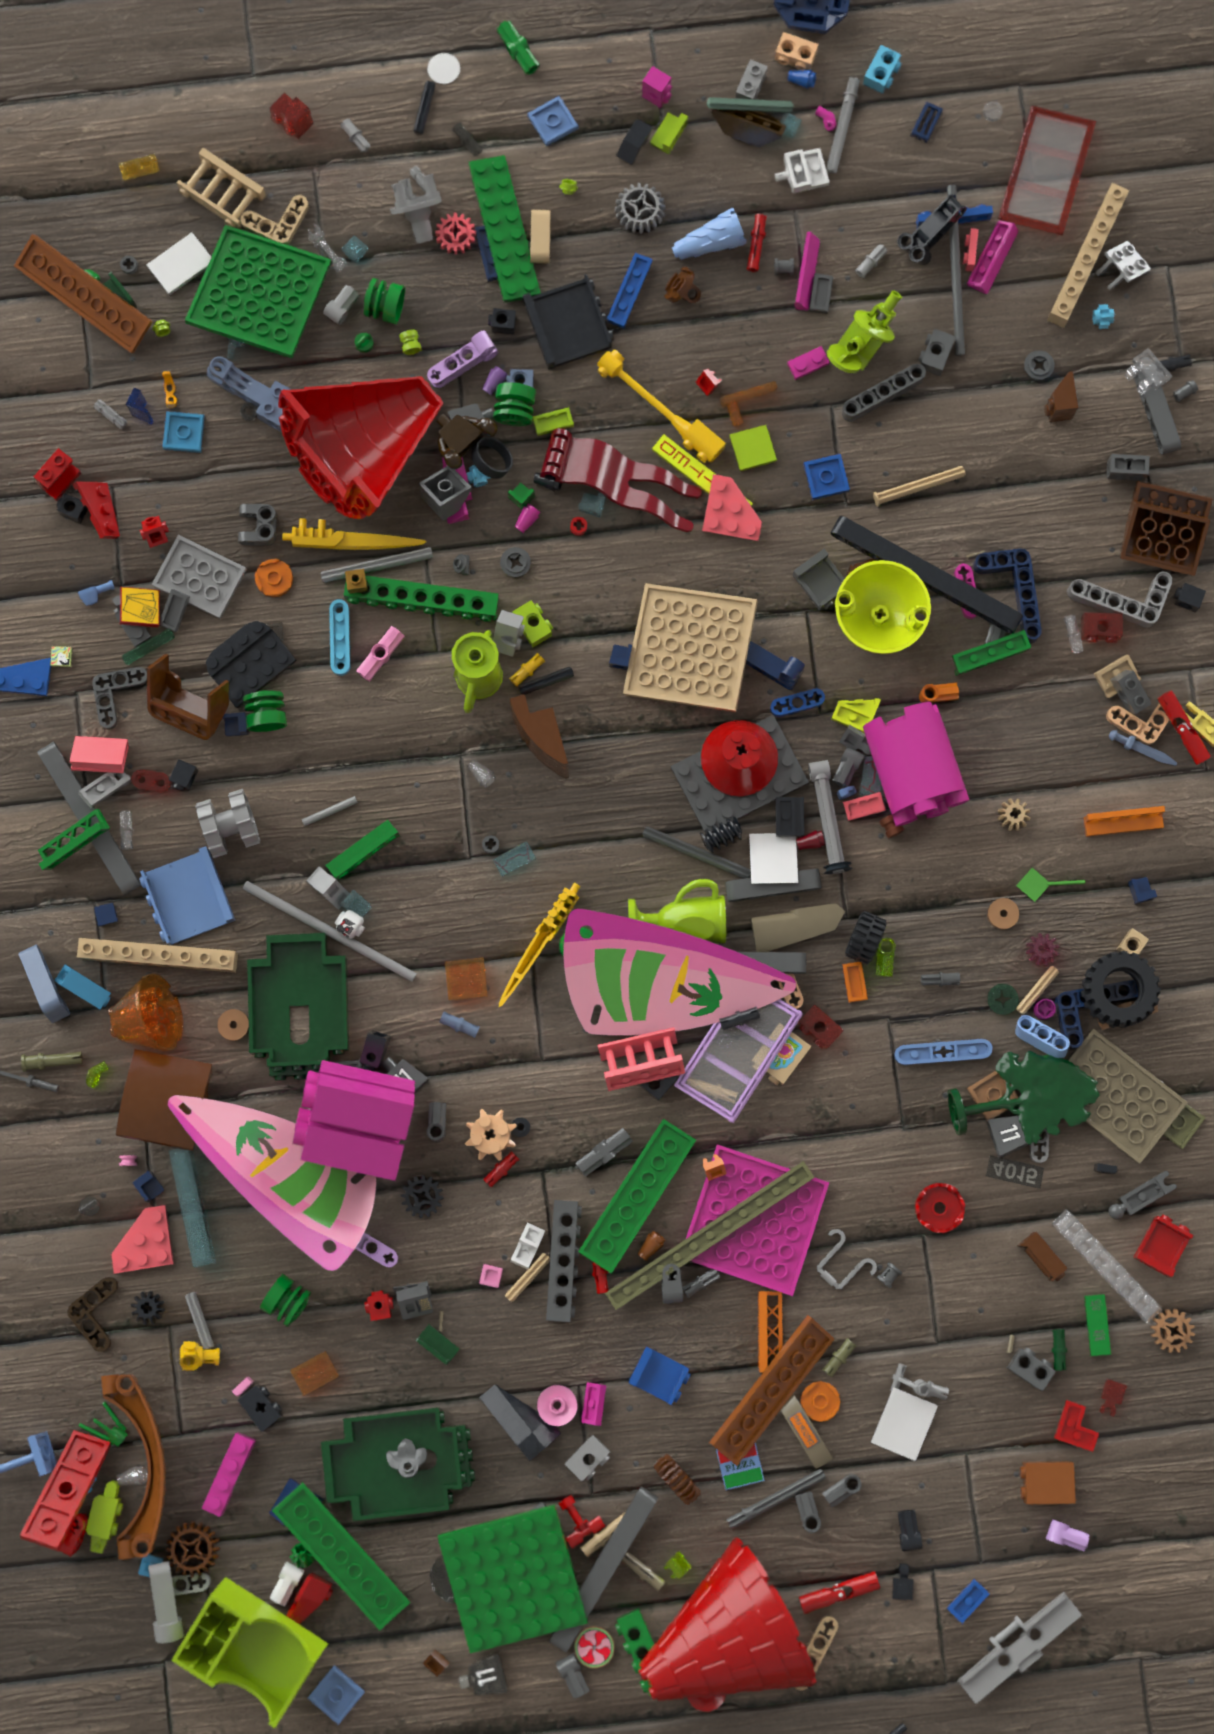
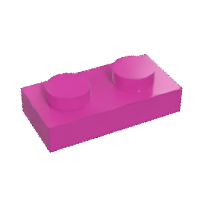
(808, 363)
(593, 1404)

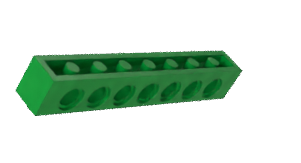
(432, 592)

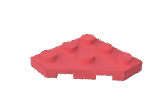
(730, 512)
(145, 1243)

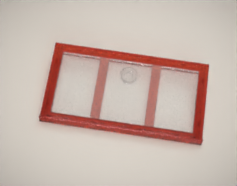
(1047, 170)

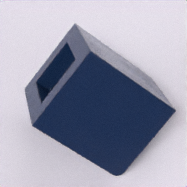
(620, 657)
(235, 724)
(1141, 890)
(148, 1186)

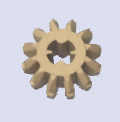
(1019, 809)

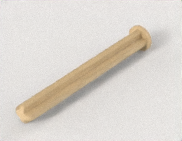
(918, 485)

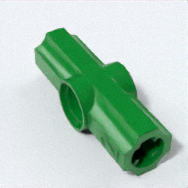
(518, 47)

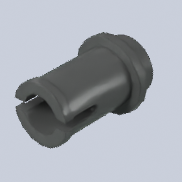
(1183, 392)

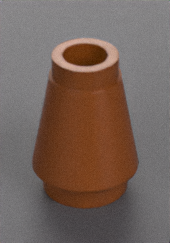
(651, 1245)

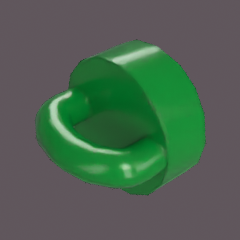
(364, 342)

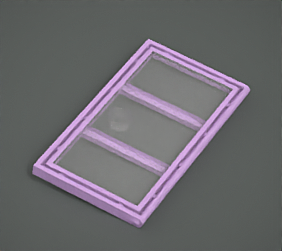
(735, 1060)

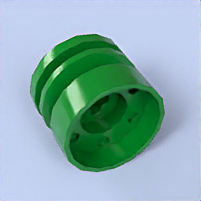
(388, 301)
(514, 404)
(264, 711)
(285, 1300)

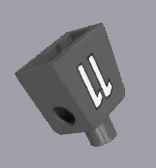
(405, 1070)
(1006, 1135)

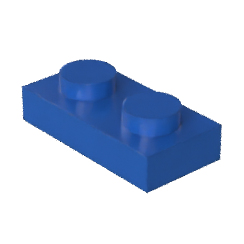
(968, 1601)

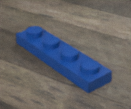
(979, 213)
(629, 290)

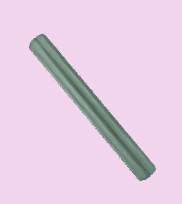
(749, 105)

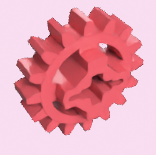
(448, 233)

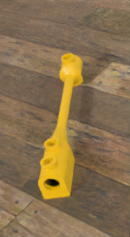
(694, 435)

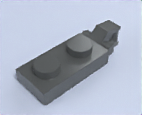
(136, 634)

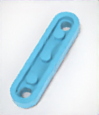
(339, 637)

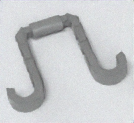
(830, 1279)

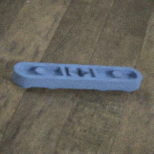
(962, 1051)

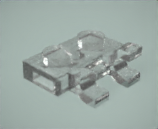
(1151, 368)

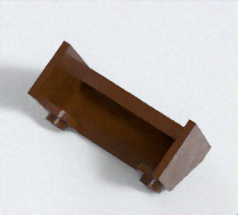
(181, 708)

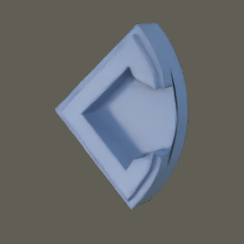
(846, 792)

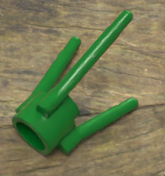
(115, 1435)

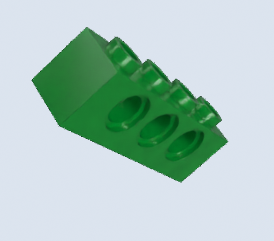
(630, 1621)

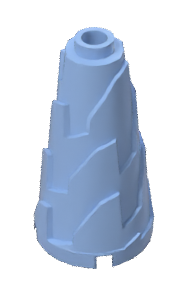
(713, 236)

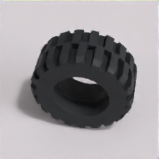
(1139, 971)

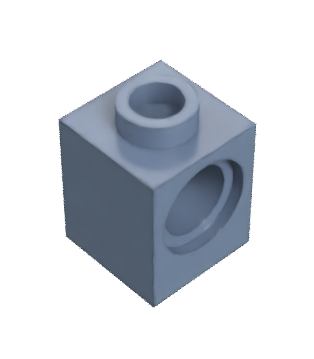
(526, 375)

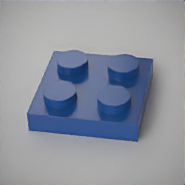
(826, 476)

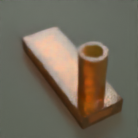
(732, 400)

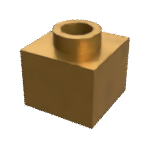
(360, 585)

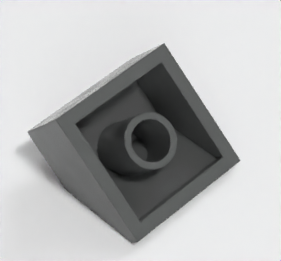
(445, 492)

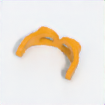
(169, 381)

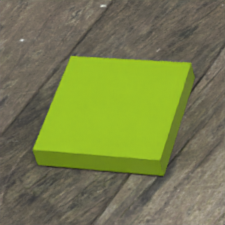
(753, 448)

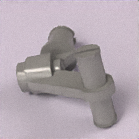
(919, 1386)

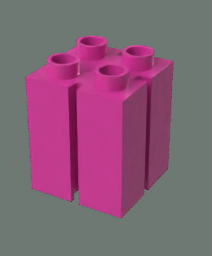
(354, 1119)

